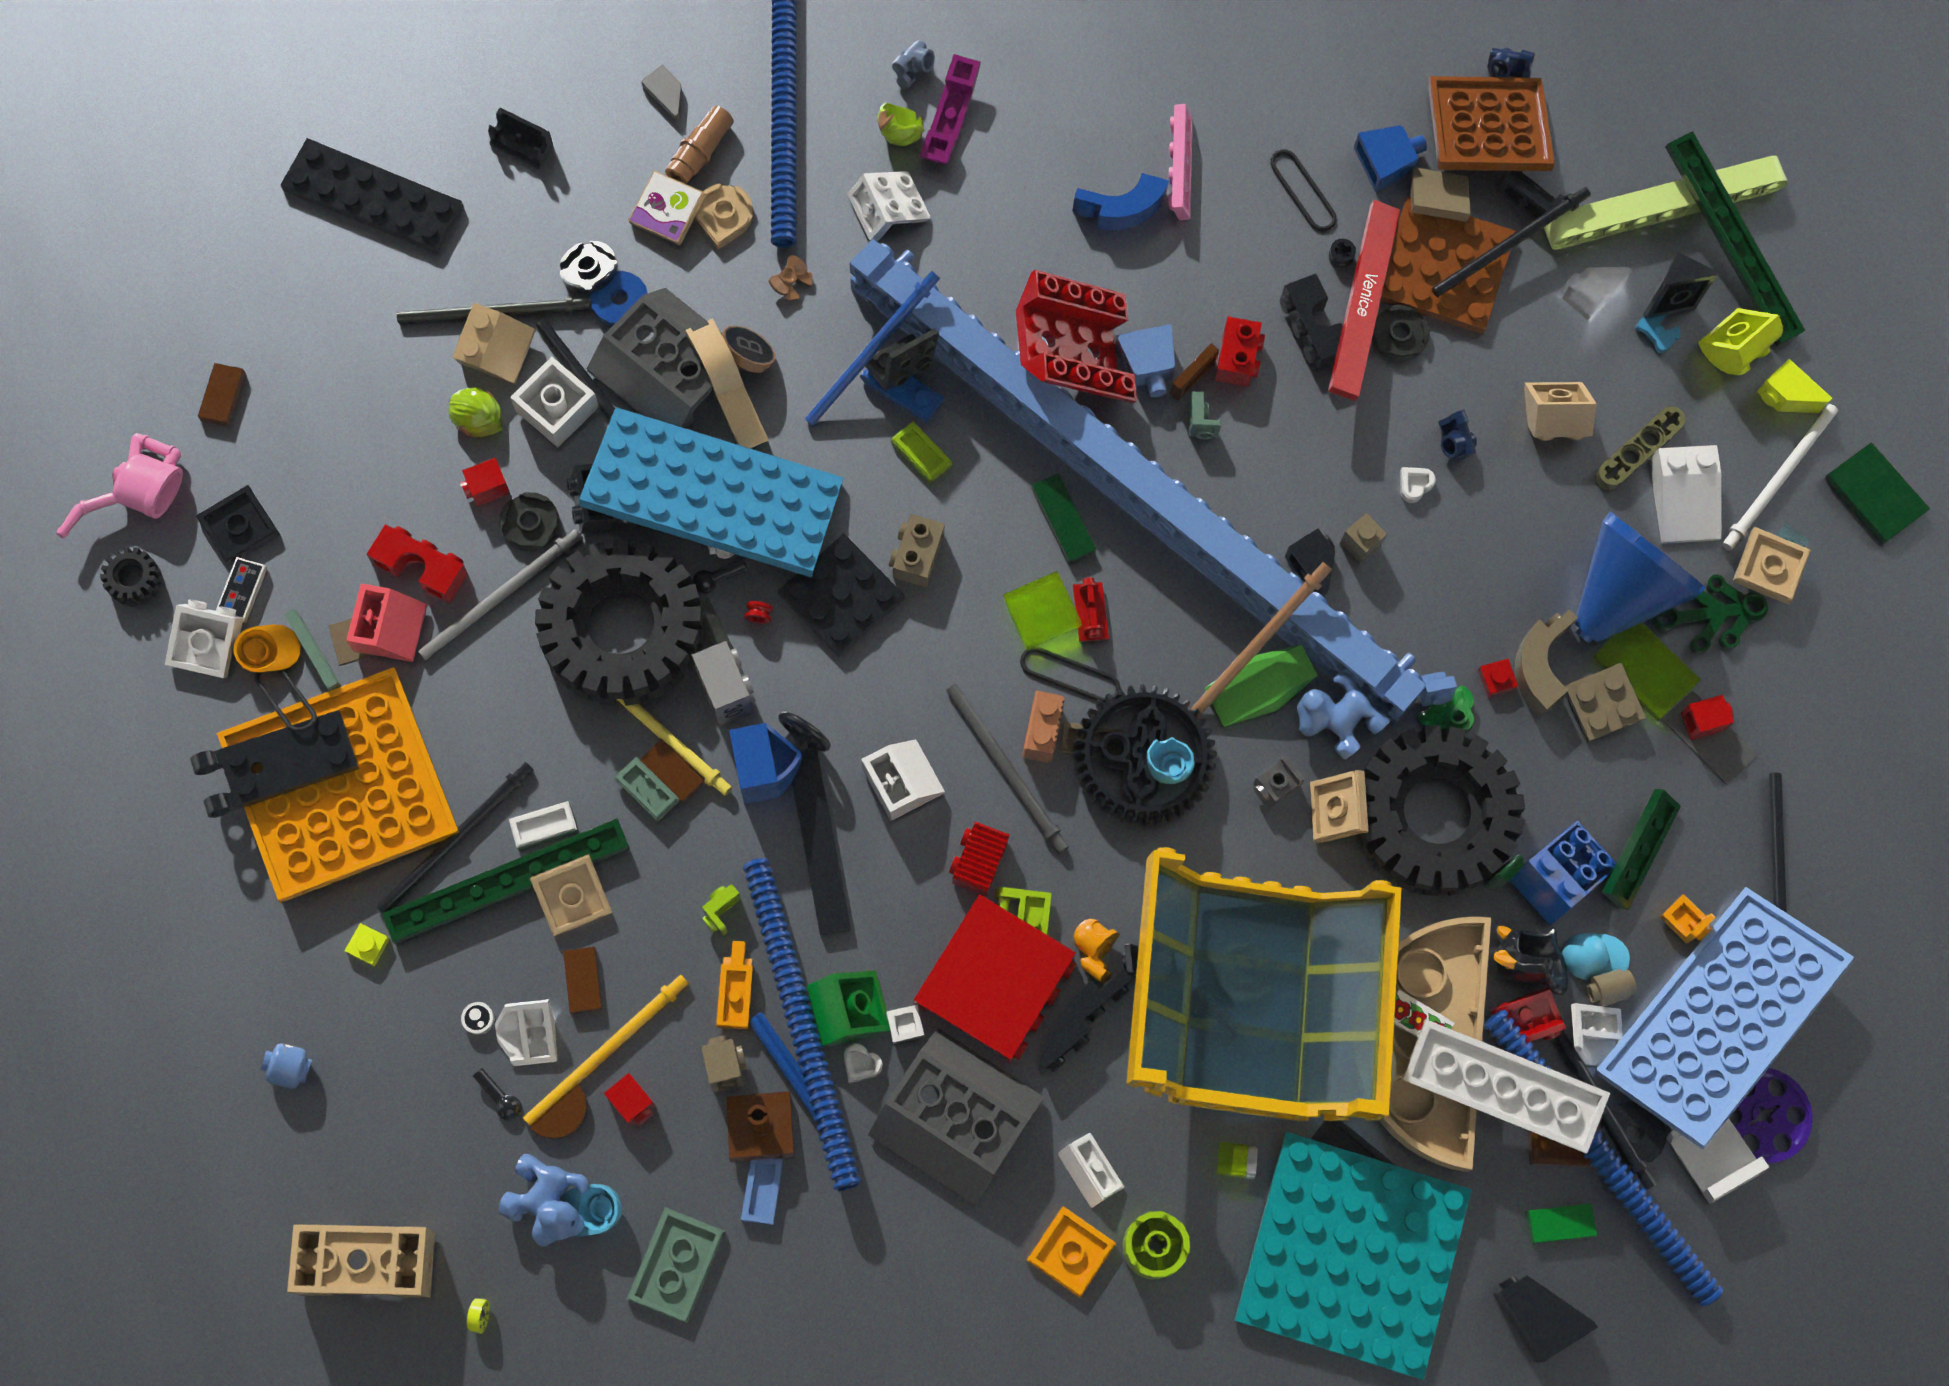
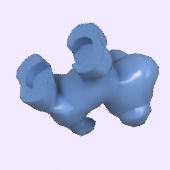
(1319, 712)
(554, 1218)

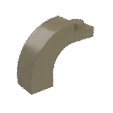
(1534, 677)

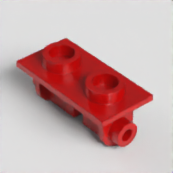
(1091, 610)

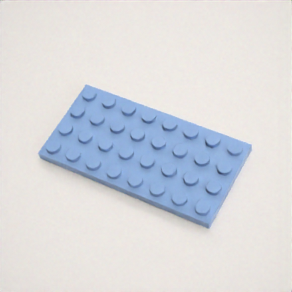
(1724, 1017)

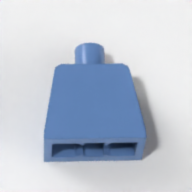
(1148, 357)

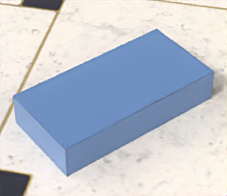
(762, 1191)

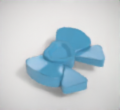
(1662, 339)

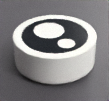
(477, 1018)

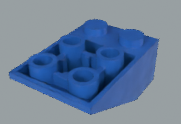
(1563, 872)

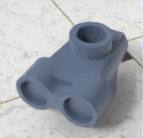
(912, 61)

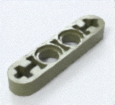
(1640, 448)

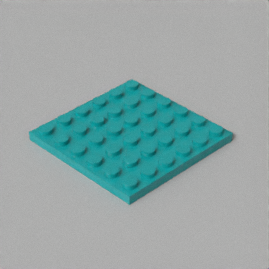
(1353, 1255)

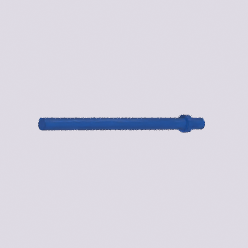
(921, 290)

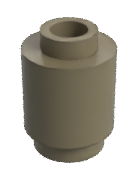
(1611, 987)

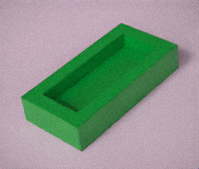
(1561, 1223)

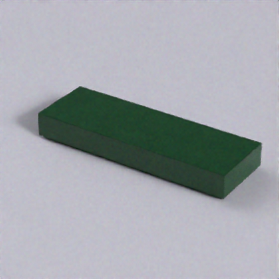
(1063, 518)

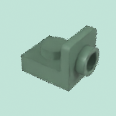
(1198, 420)

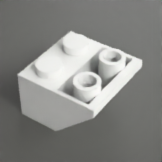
(901, 777)

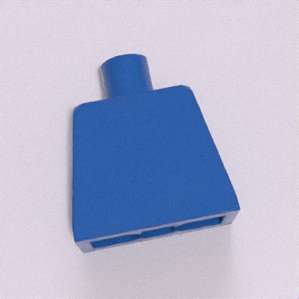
(1388, 154)

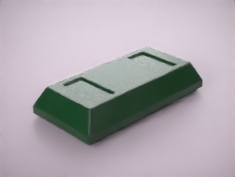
(1505, 873)

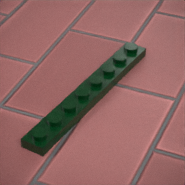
(1732, 233)
(500, 882)

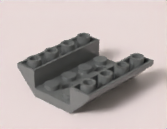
(650, 371)
(942, 1134)

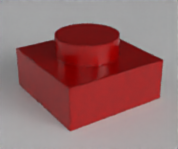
(1497, 677)

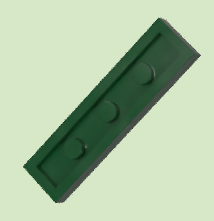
(1641, 849)

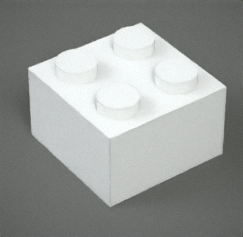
(554, 401)

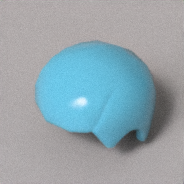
(1170, 761)

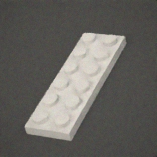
(1506, 1086)

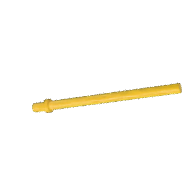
(667, 994)

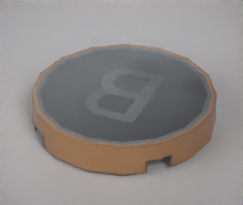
(748, 349)

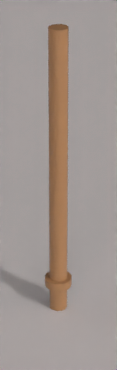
(1312, 582)

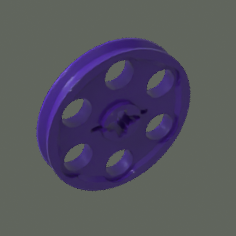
(1777, 1120)

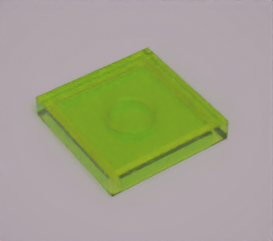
(1042, 610)

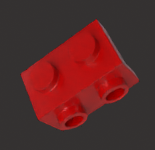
(1534, 1014)

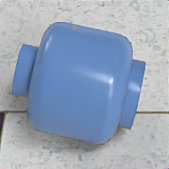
(286, 1066)

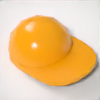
(267, 648)

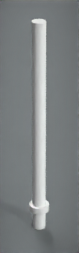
(1739, 531)

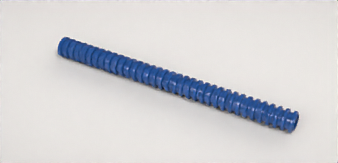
(783, 123)
(801, 1024)
(1623, 1183)

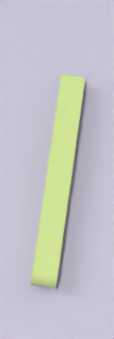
(1660, 204)

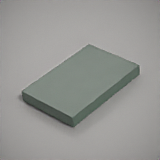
(676, 1265)

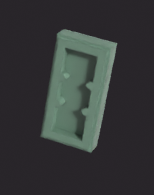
(646, 789)

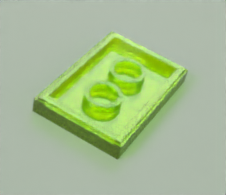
(1652, 668)

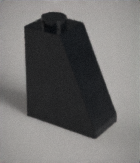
(1541, 1317)

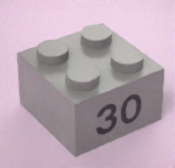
(721, 679)

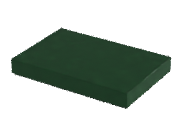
(1877, 493)

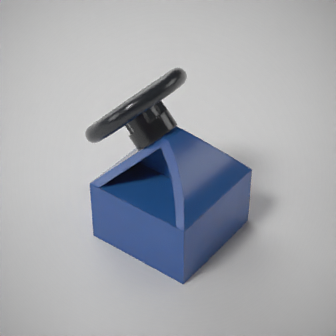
(768, 760)

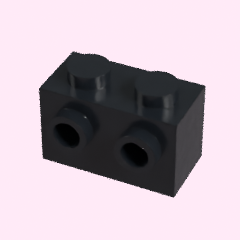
(588, 520)

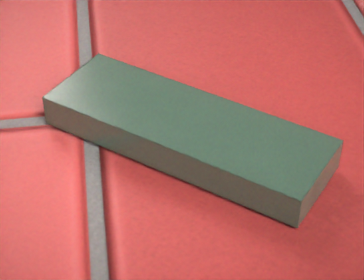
(312, 650)

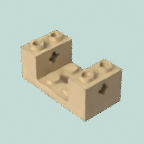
(396, 1262)

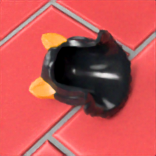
(1532, 958)

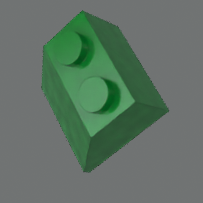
(848, 1007)

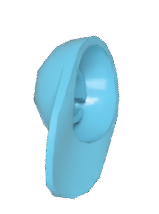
(1594, 955)
(598, 1206)

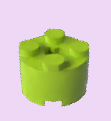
(1165, 1230)

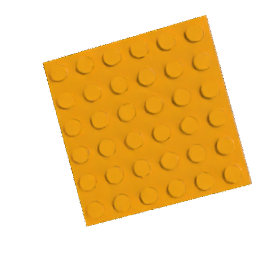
(357, 817)

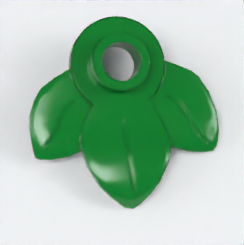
(1443, 714)

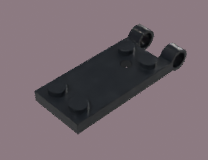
(288, 761)

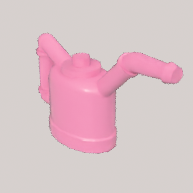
(138, 483)

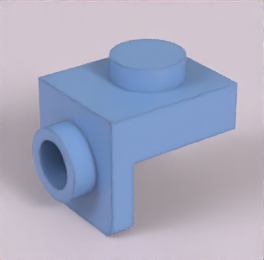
(1438, 689)

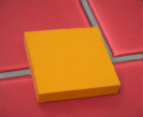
(1071, 1252)

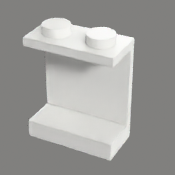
(1722, 1164)

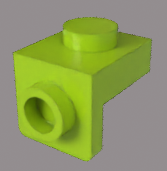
(721, 901)

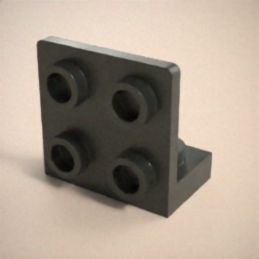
(903, 359)

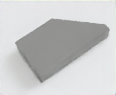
(664, 89)

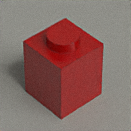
(484, 482)
(1707, 717)
(630, 1100)

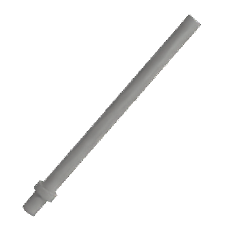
(561, 546)

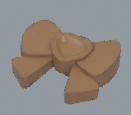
(794, 270)

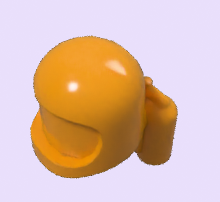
(1095, 943)

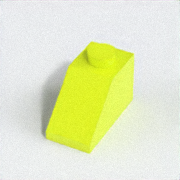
(1793, 391)

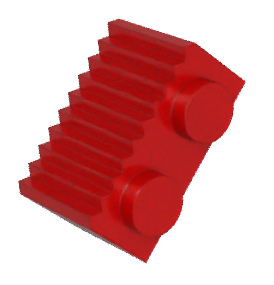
(979, 859)

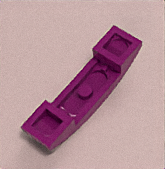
(951, 110)

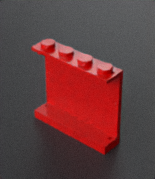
(996, 978)

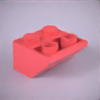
(386, 623)

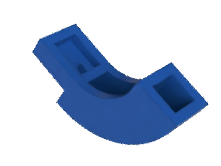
(1123, 210)

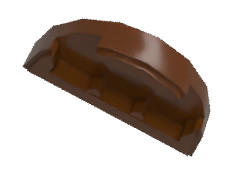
(564, 1117)

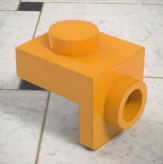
(1687, 920)

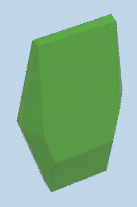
(1264, 685)

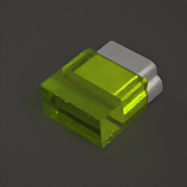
(1236, 1160)

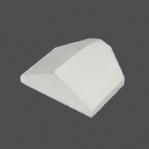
(1595, 1031)
(527, 1032)

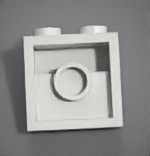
(203, 638)

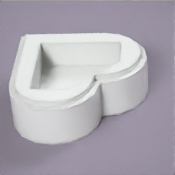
(1415, 483)
(861, 1064)

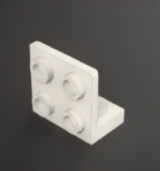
(885, 201)

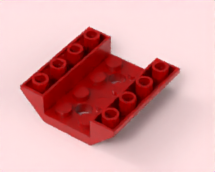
(1071, 320)

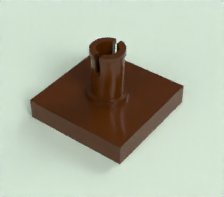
(760, 1126)

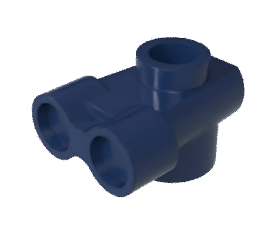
(1510, 63)
(1458, 439)

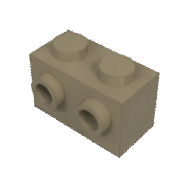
(917, 550)
(724, 1063)

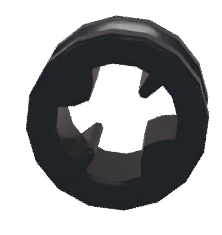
(1337, 259)

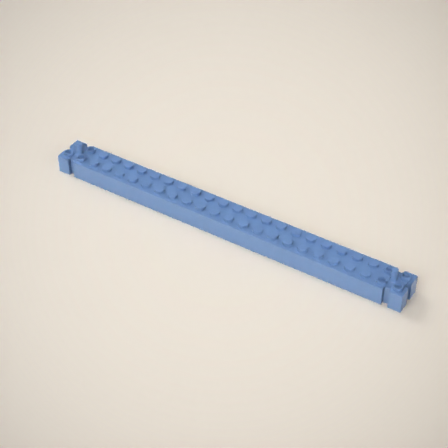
(1137, 484)

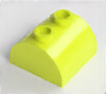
(1741, 340)

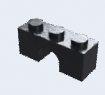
(1301, 301)

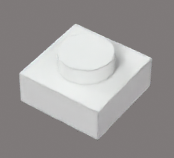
(905, 1024)

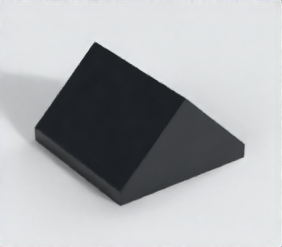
(1680, 287)

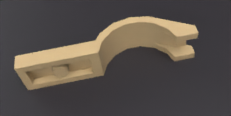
(727, 385)

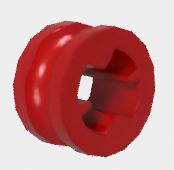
(758, 612)

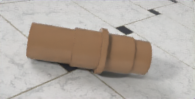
(699, 145)

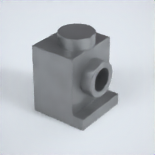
(1274, 793)

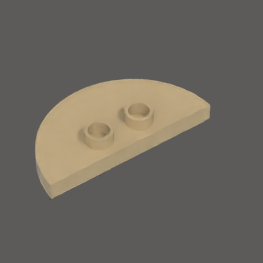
(1448, 973)

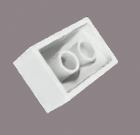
(1687, 493)

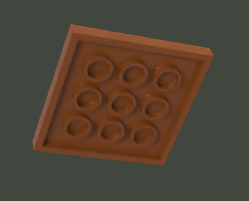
(1490, 123)
(1431, 250)

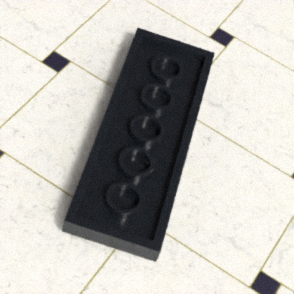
(372, 195)

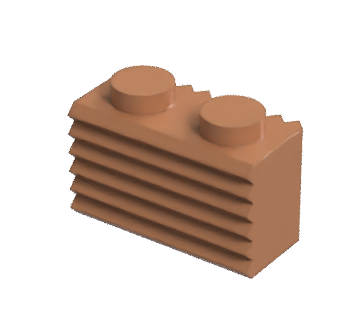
(1043, 727)

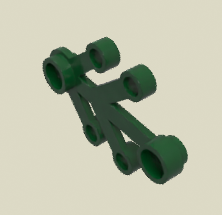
(1717, 613)

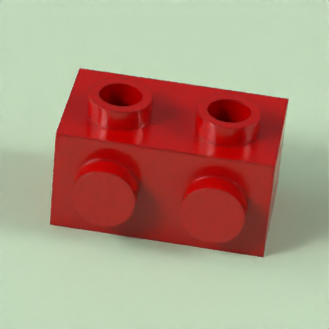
(1238, 351)

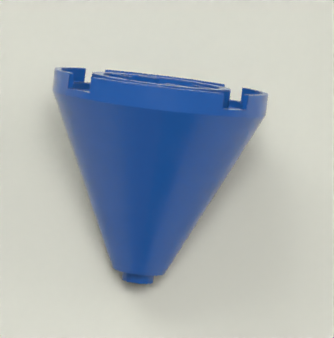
(1629, 583)

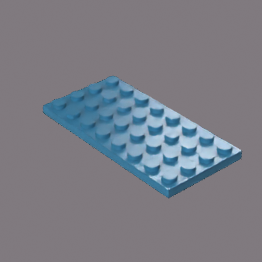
(711, 492)

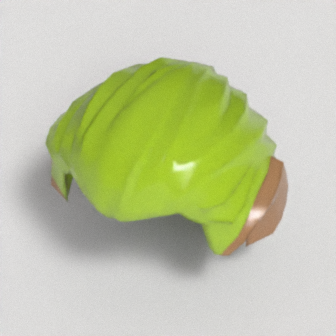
(899, 124)
(475, 412)

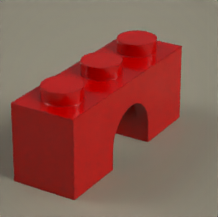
(396, 549)

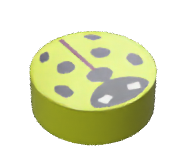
(478, 1315)

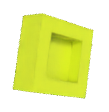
(367, 944)

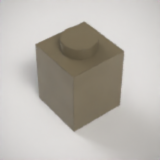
(1363, 538)

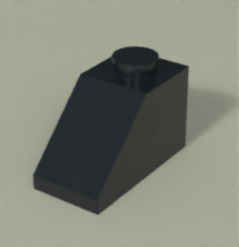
(1308, 555)

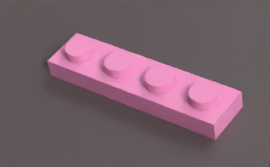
(1181, 153)

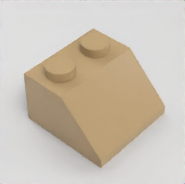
(493, 343)
(1559, 410)

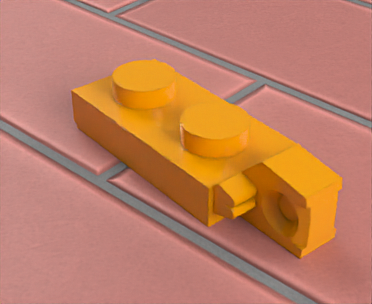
(735, 989)

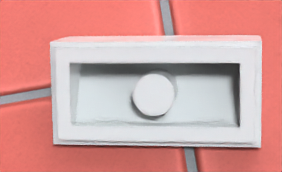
(1090, 1170)

